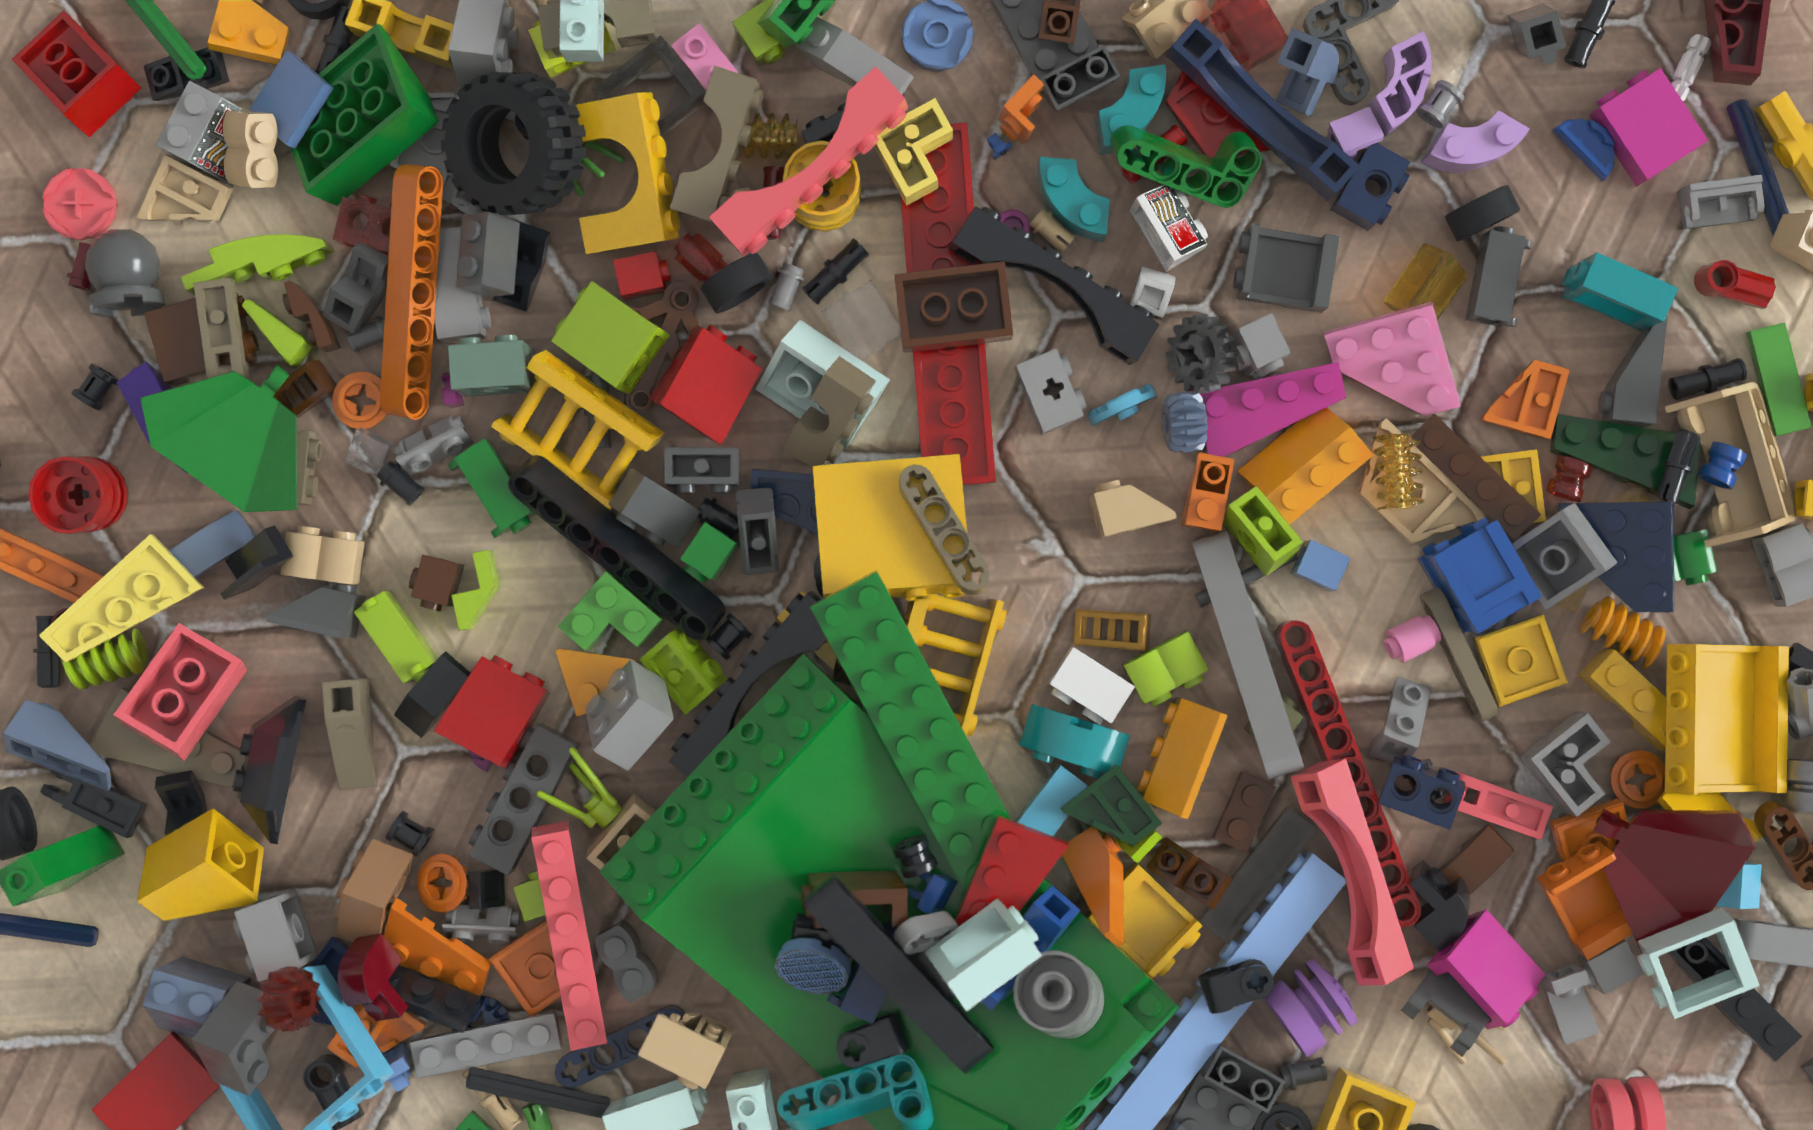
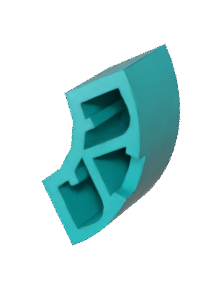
(1136, 108)
(1071, 200)
(1073, 740)

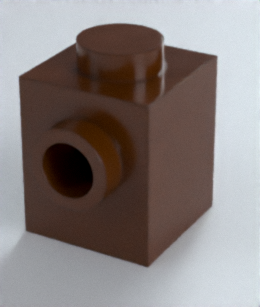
(435, 582)

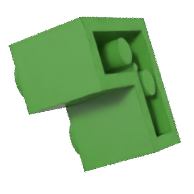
(610, 605)

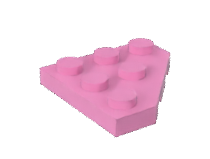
(1398, 357)

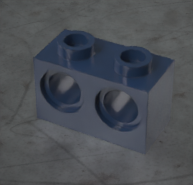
(1418, 801)

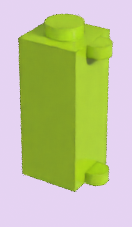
(396, 636)

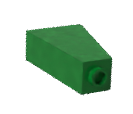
(59, 865)

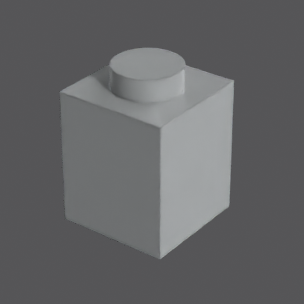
(1611, 968)

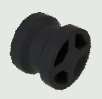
(914, 856)

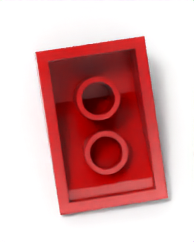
(76, 74)

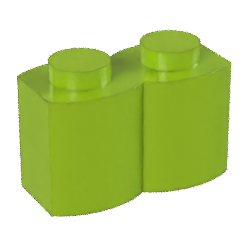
(1165, 668)

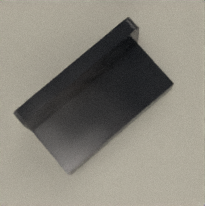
(257, 561)

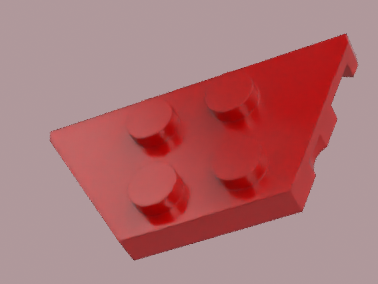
(1204, 118)

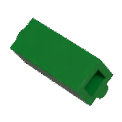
(489, 479)

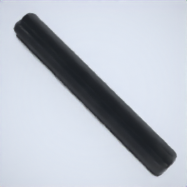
(537, 1092)

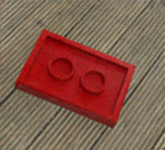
(158, 1090)

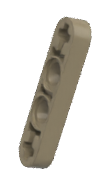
(947, 527)
(1460, 655)

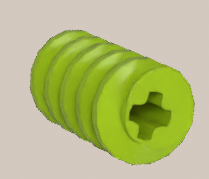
(109, 662)

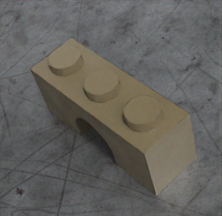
(631, 20)
(842, 395)

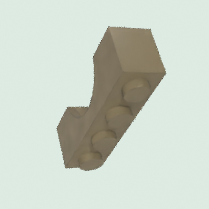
(732, 100)

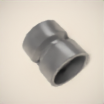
(1800, 789)

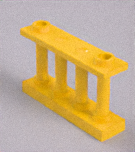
(607, 412)
(993, 620)

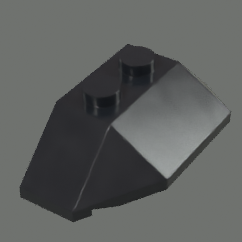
(269, 765)

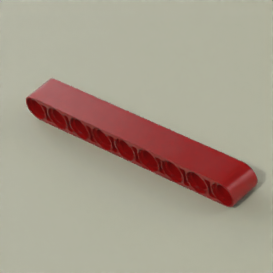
(1335, 718)

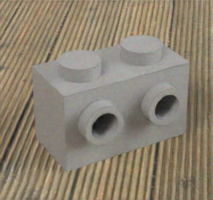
(1259, 347)

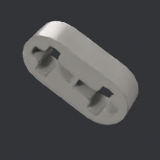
(924, 931)

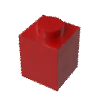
(641, 275)

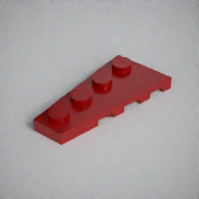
(1010, 867)

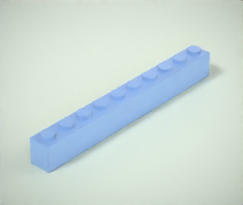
(1196, 1033)

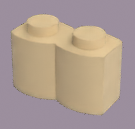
(250, 148)
(324, 557)

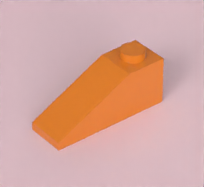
(1100, 878)

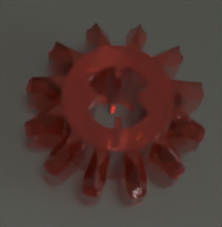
(289, 999)

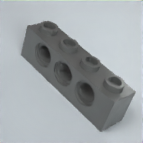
(486, 842)

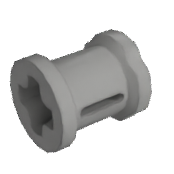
(1440, 104)

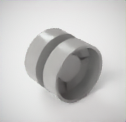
(1059, 995)

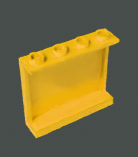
(871, 527)
(1726, 718)

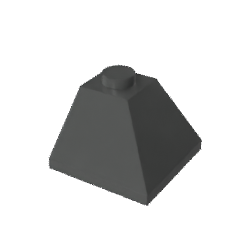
(323, 612)

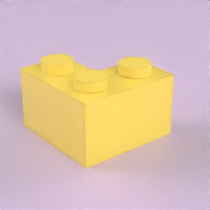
(905, 148)

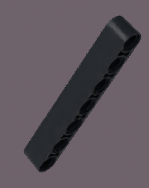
(617, 547)
(898, 974)

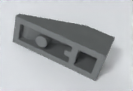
(1635, 386)

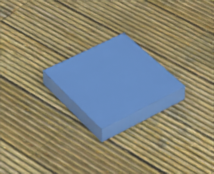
(293, 96)

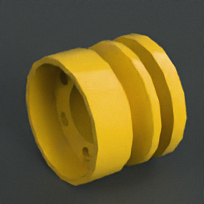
(844, 193)

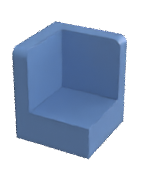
(1320, 565)

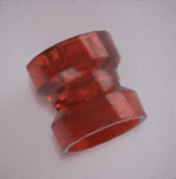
(1569, 478)

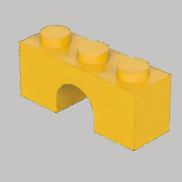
(412, 35)
(1629, 690)

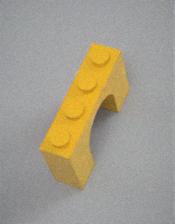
(648, 215)

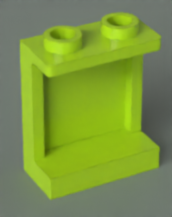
(609, 337)

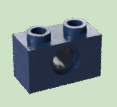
(1356, 203)

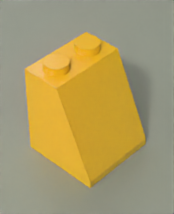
(201, 869)

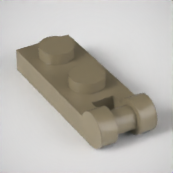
(220, 326)

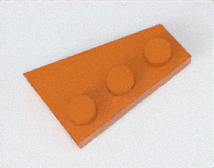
(434, 954)

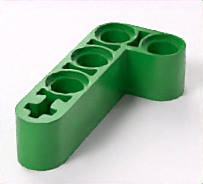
(1182, 160)

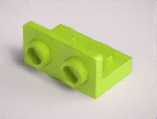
(686, 669)

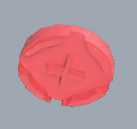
(79, 204)

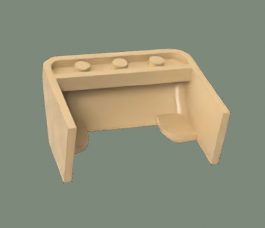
(1761, 492)

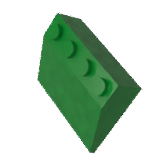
(365, 121)

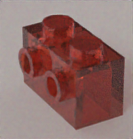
(1250, 29)

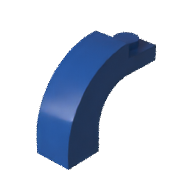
(1049, 919)

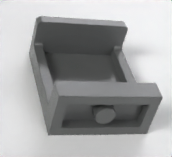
(1286, 268)

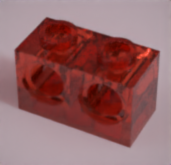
(376, 230)

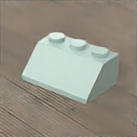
(799, 367)

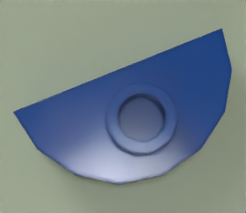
(1589, 143)

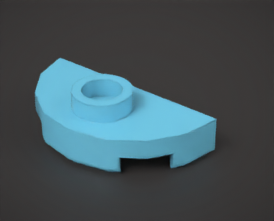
(1123, 405)

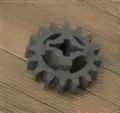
(1201, 353)

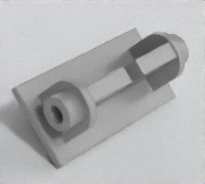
(447, 439)
(496, 927)

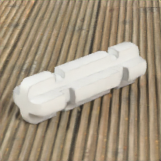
(1690, 64)

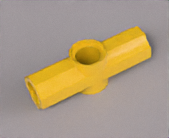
(1791, 138)

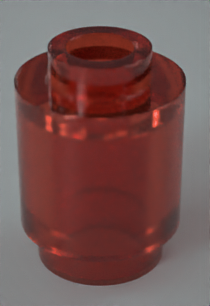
(699, 256)

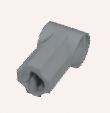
(1800, 703)

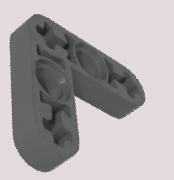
(1336, 35)

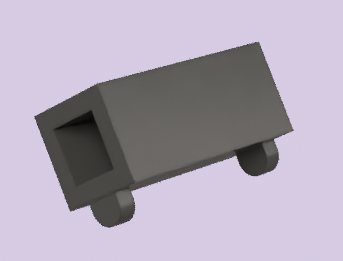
(1537, 32)
(1496, 277)

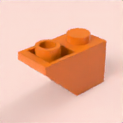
(1207, 493)

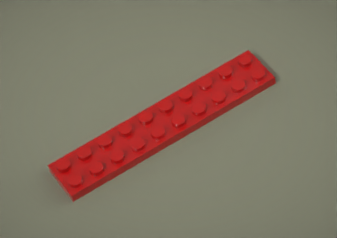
(951, 380)

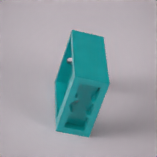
(1618, 291)

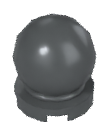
(124, 272)

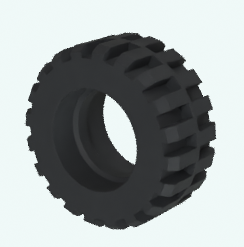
(474, 143)

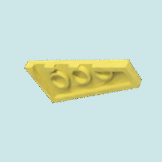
(127, 595)

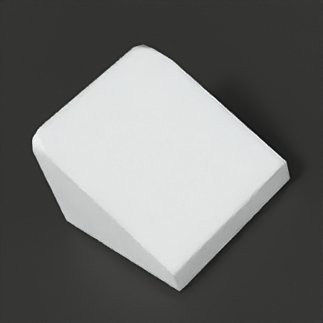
(1153, 291)

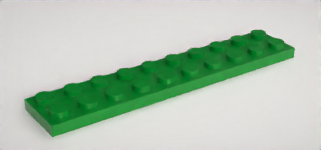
(914, 721)

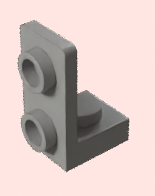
(1403, 721)
(1570, 1003)

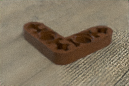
(1795, 861)

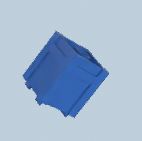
(1479, 575)

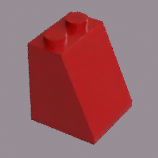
(707, 383)
(493, 710)

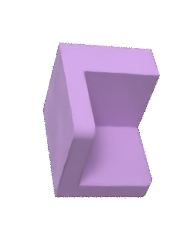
(1355, 131)

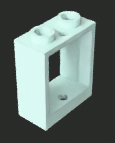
(984, 952)
(1710, 990)
(752, 1101)
(658, 1108)

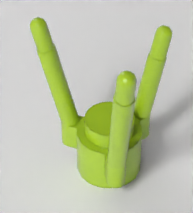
(600, 805)

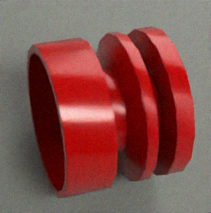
(58, 497)

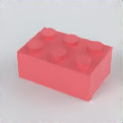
(181, 692)

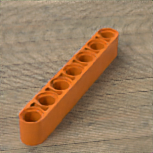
(411, 290)

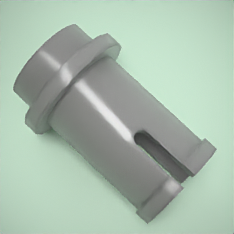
(786, 286)

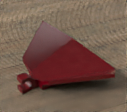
(1673, 863)

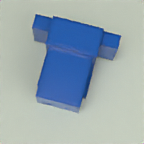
(998, 146)

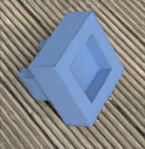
(399, 1061)

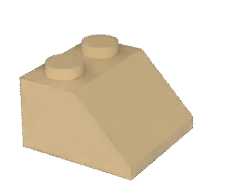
(1125, 509)

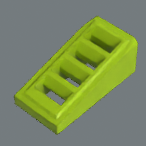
(287, 341)

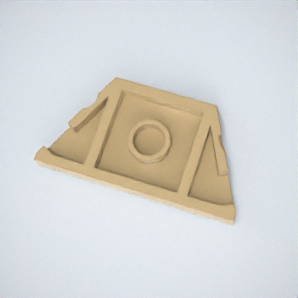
(1443, 506)

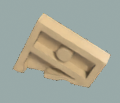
(184, 194)

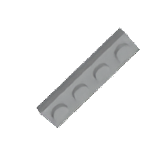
(486, 1044)

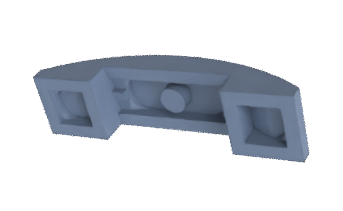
(213, 544)

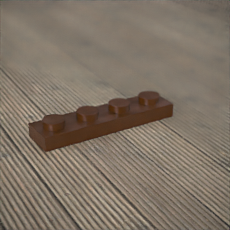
(1475, 477)

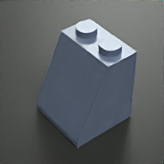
(187, 993)

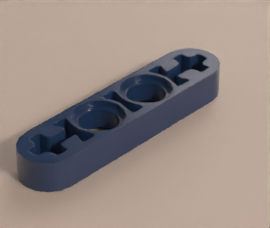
(619, 1041)

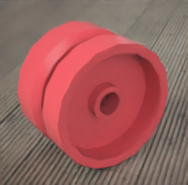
(1626, 1106)

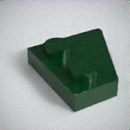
(1113, 808)

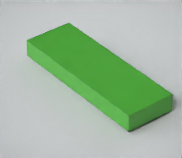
(1778, 379)

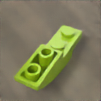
(271, 255)

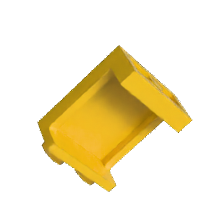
(1153, 923)

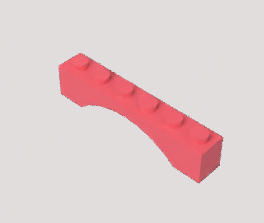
(868, 111)
(568, 935)
(1375, 938)

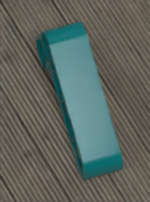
(854, 1103)

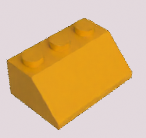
(1305, 463)
(1181, 756)

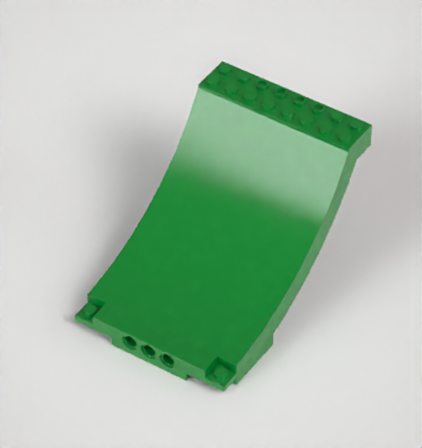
(817, 792)

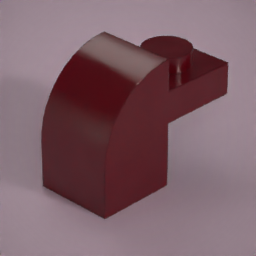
(365, 977)

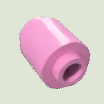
(1412, 638)

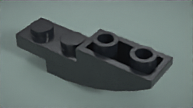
(1747, 1010)

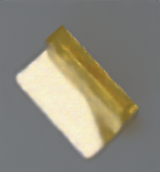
(1429, 277)

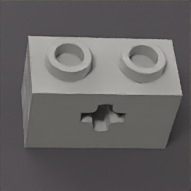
(1035, 375)

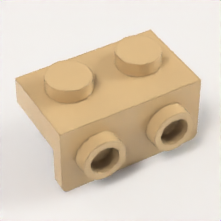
(1163, 21)

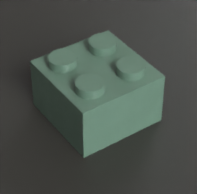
(490, 367)

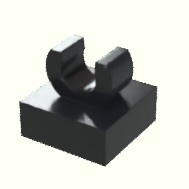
(486, 889)

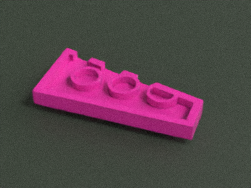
(1263, 406)

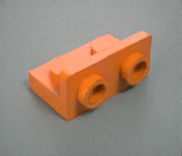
(1019, 108)

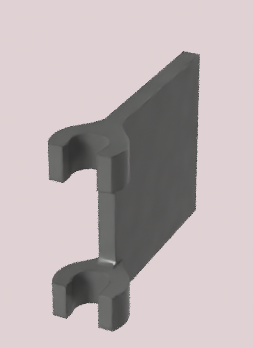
(1454, 1002)

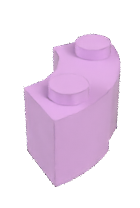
(1406, 80)
(1474, 147)

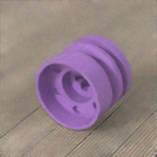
(1311, 1007)

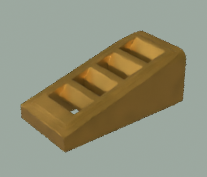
(1143, 634)

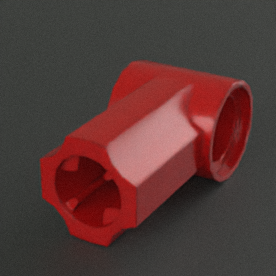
(1736, 284)

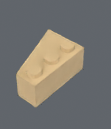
(687, 1046)

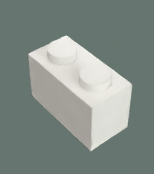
(1090, 685)

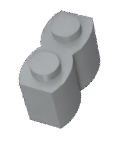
(1786, 563)

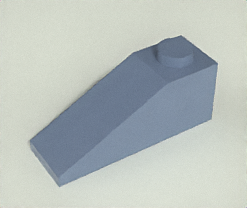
(49, 740)

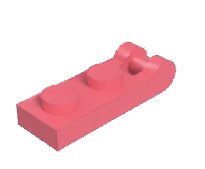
(1505, 807)

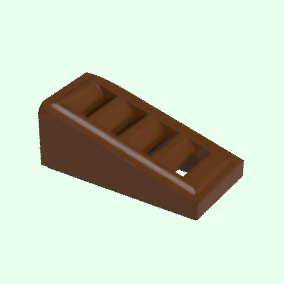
(321, 379)

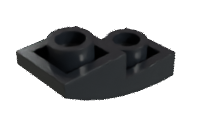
(169, 81)

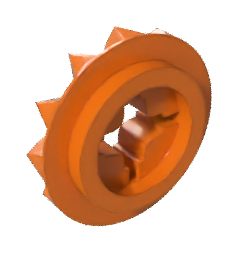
(352, 386)
(1650, 789)
(436, 896)

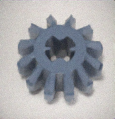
(1184, 422)

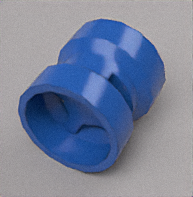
(1722, 464)

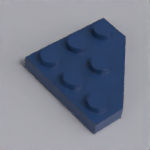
(1642, 544)

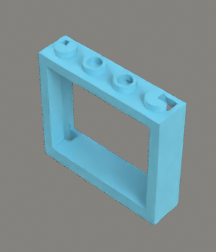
(255, 1111)

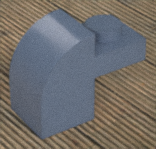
(1311, 66)

